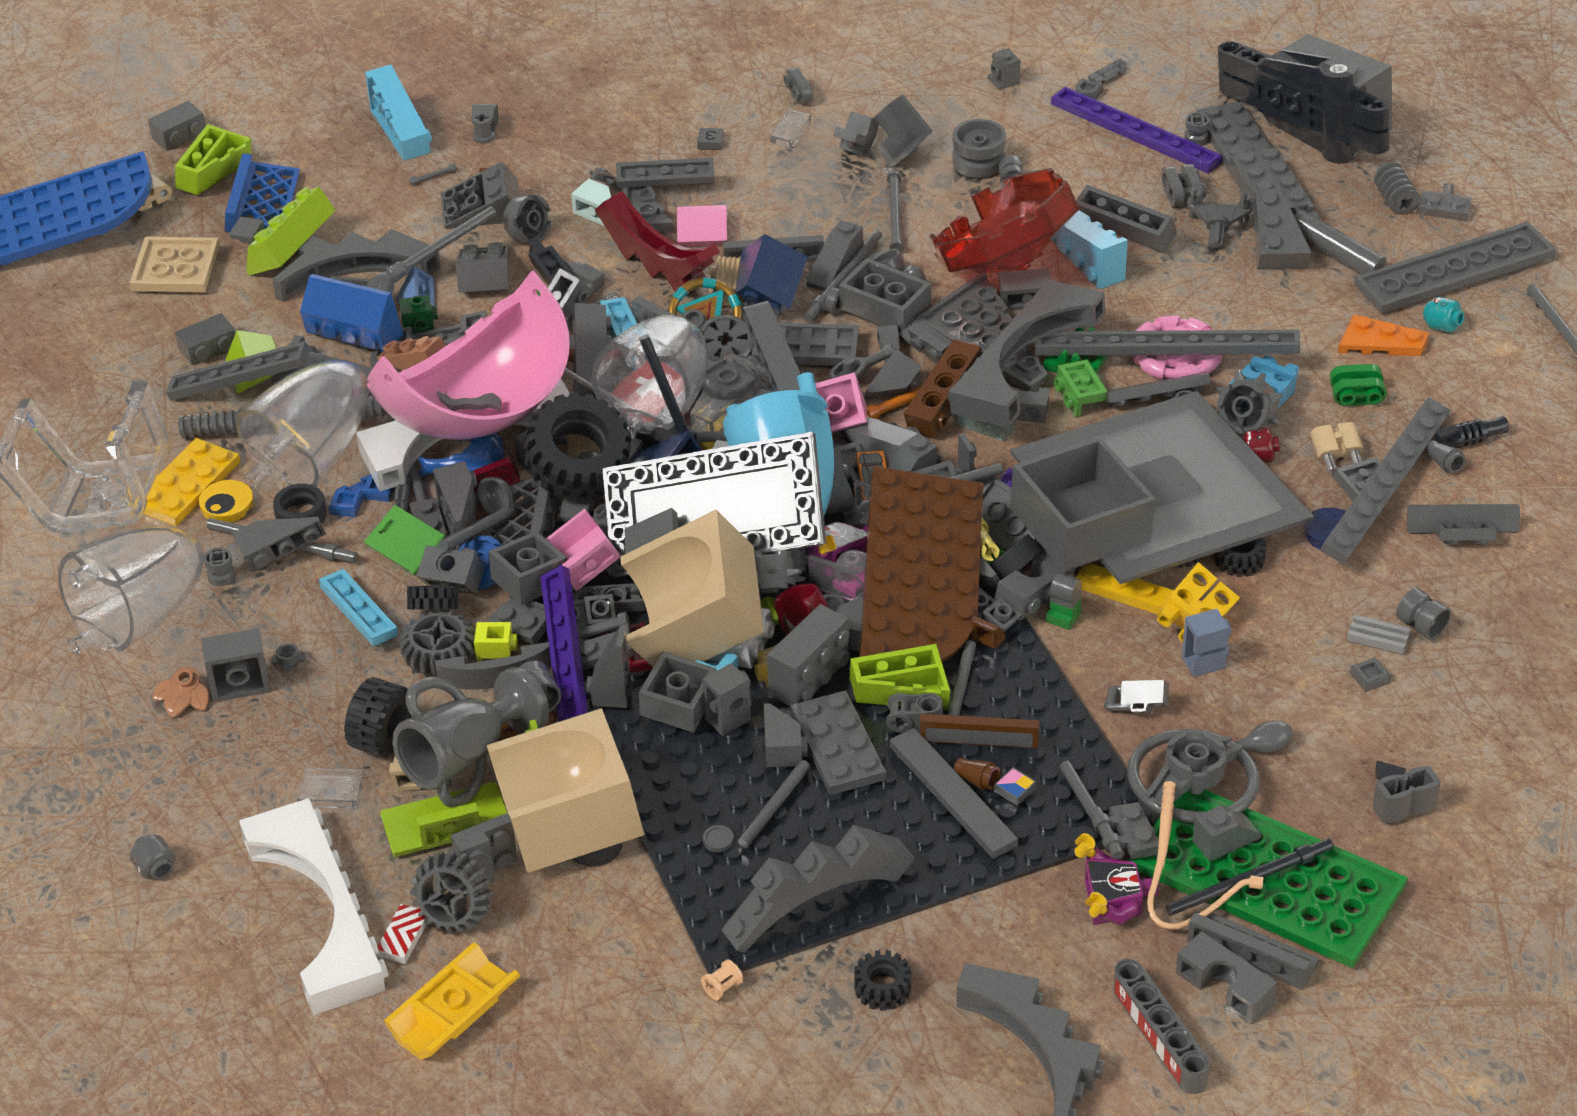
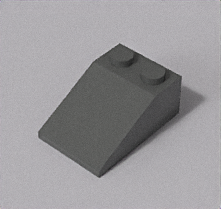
(456, 497)

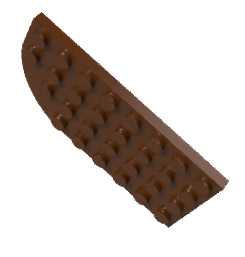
(920, 562)

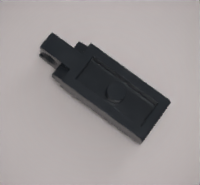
(546, 260)

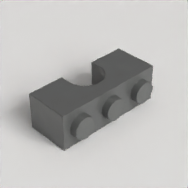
(1031, 592)
(1208, 961)

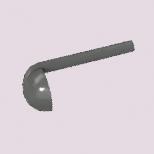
(496, 499)

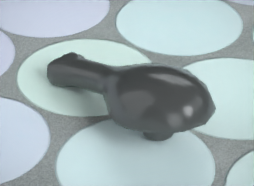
(860, 364)
(1267, 737)

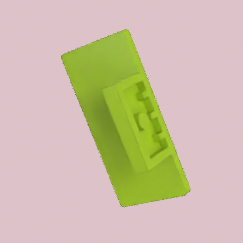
(431, 823)

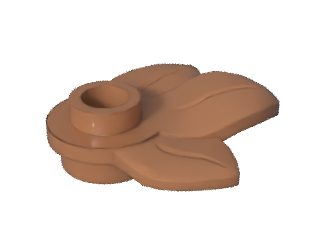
(179, 694)

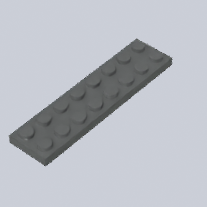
(1454, 267)

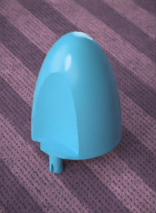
(786, 415)

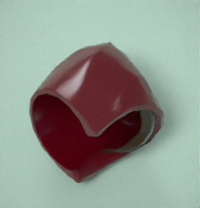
(796, 604)

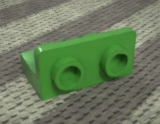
(1079, 385)

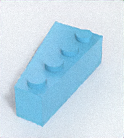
(396, 113)
(1093, 250)

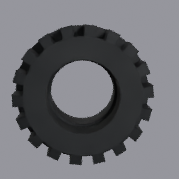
(374, 716)

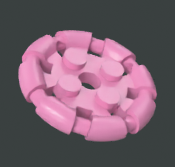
(1184, 364)

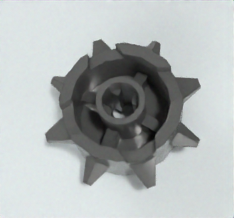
(1262, 401)
(775, 573)

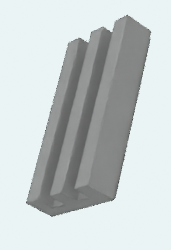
(1378, 634)

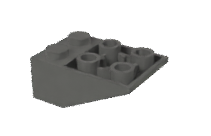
(487, 189)
(483, 267)

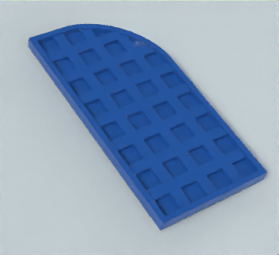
(72, 207)

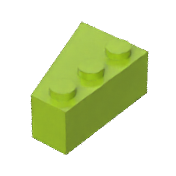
(210, 159)
(894, 672)

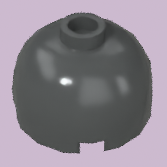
(527, 218)

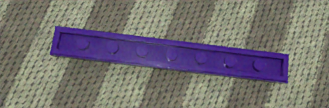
(1136, 129)

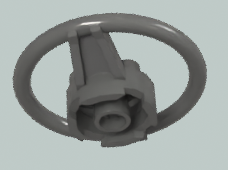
(1193, 763)

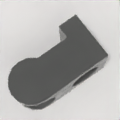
(1034, 405)

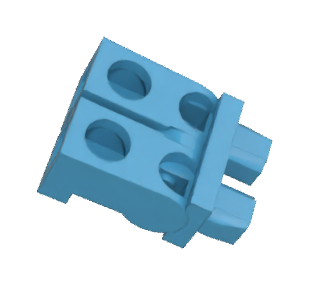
(1279, 377)

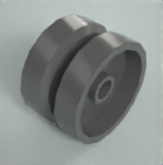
(978, 147)

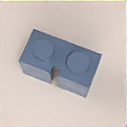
(1205, 642)

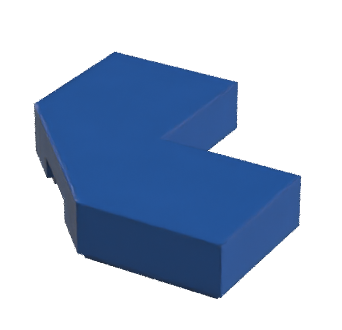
(348, 500)

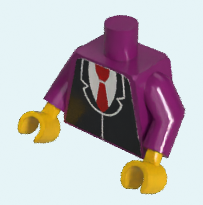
(840, 539)
(1111, 884)

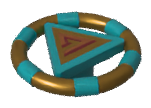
(710, 304)

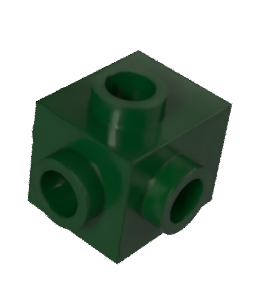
(418, 313)

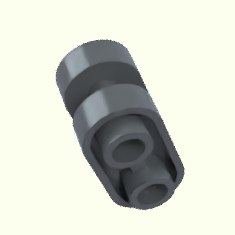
(1178, 185)

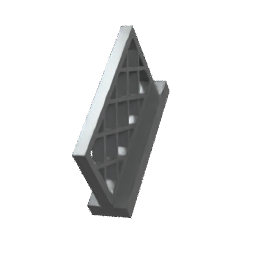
(542, 513)

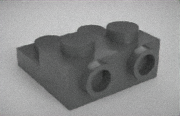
(489, 843)

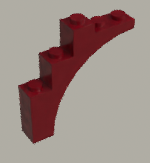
(657, 253)

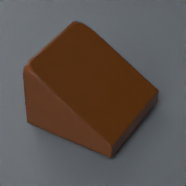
(986, 633)

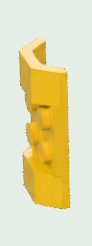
(449, 1002)

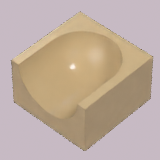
(696, 590)
(565, 790)

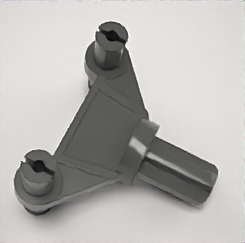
(1218, 216)

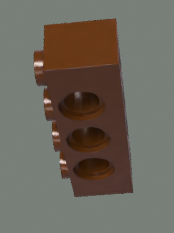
(930, 406)

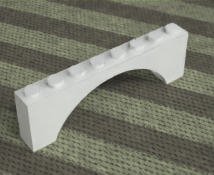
(393, 448)
(348, 962)

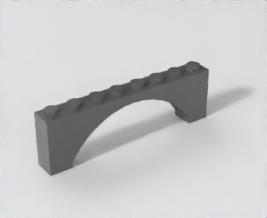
(1054, 308)

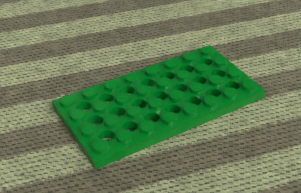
(1302, 901)

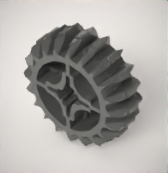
(436, 638)
(458, 877)

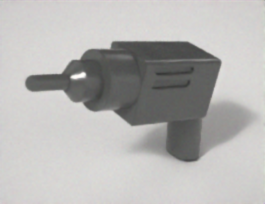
(588, 275)

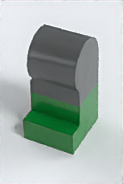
(1064, 601)

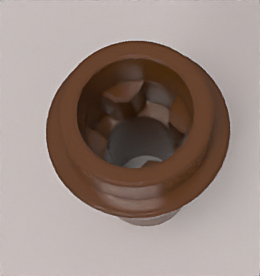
(980, 773)

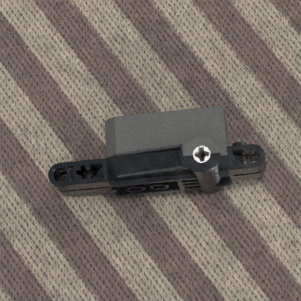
(1314, 94)

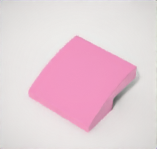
(701, 225)

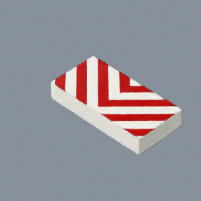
(402, 934)

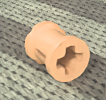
(722, 979)

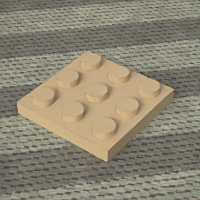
(174, 264)

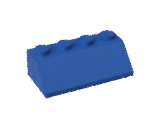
(350, 313)

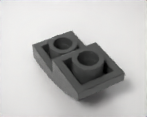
(594, 609)
(996, 612)

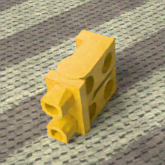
(1186, 599)

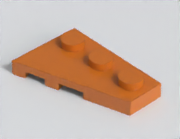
(1376, 335)

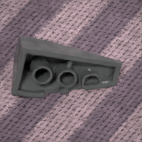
(901, 447)

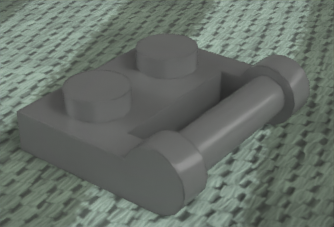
(592, 649)

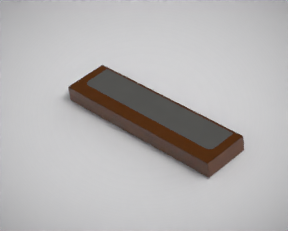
(979, 730)

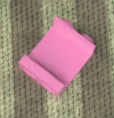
(585, 547)

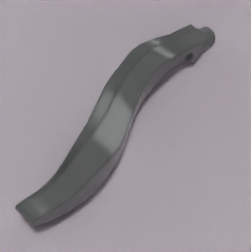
(482, 402)

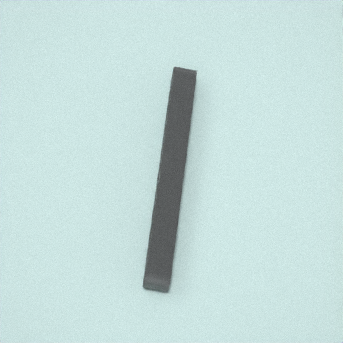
(782, 375)

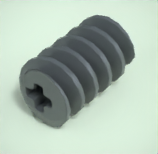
(1396, 188)

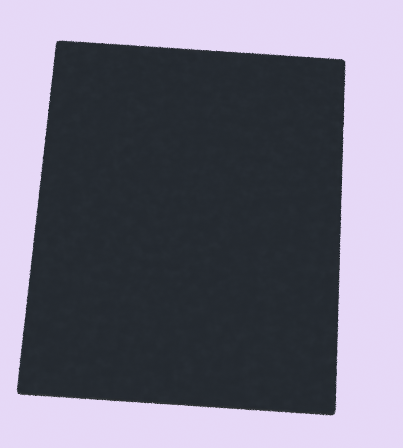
(708, 779)

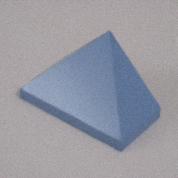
(416, 284)

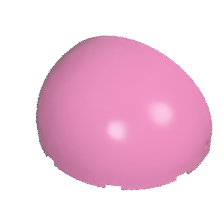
(511, 354)

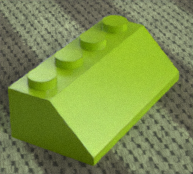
(288, 230)

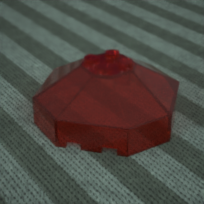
(1013, 225)

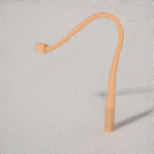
(1164, 833)

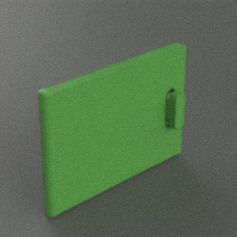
(403, 539)

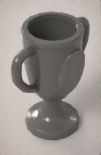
(455, 734)

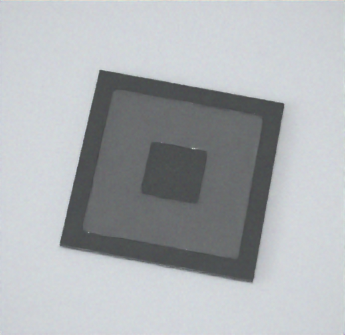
(1203, 479)

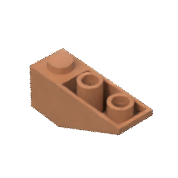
(411, 352)

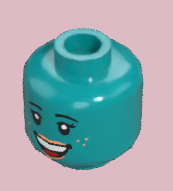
(1443, 314)

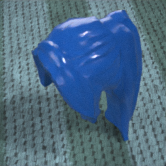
(479, 453)

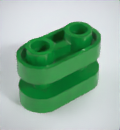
(1357, 384)

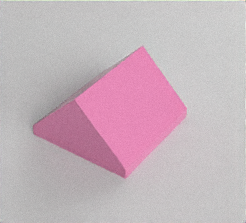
(844, 402)

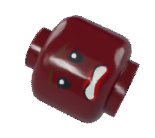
(1262, 443)

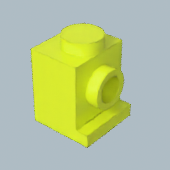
(494, 640)

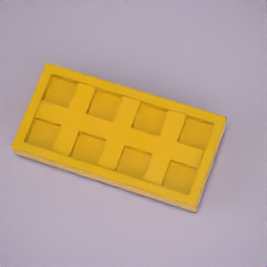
(183, 480)

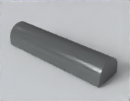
(1338, 245)

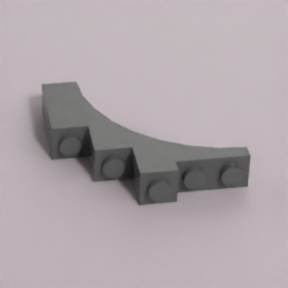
(350, 256)
(784, 886)
(1046, 1031)

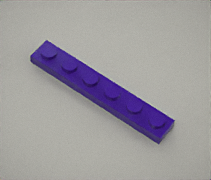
(564, 642)

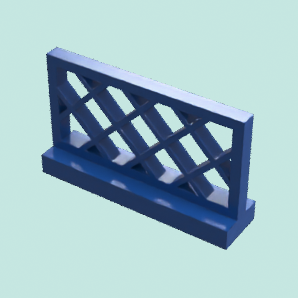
(243, 192)

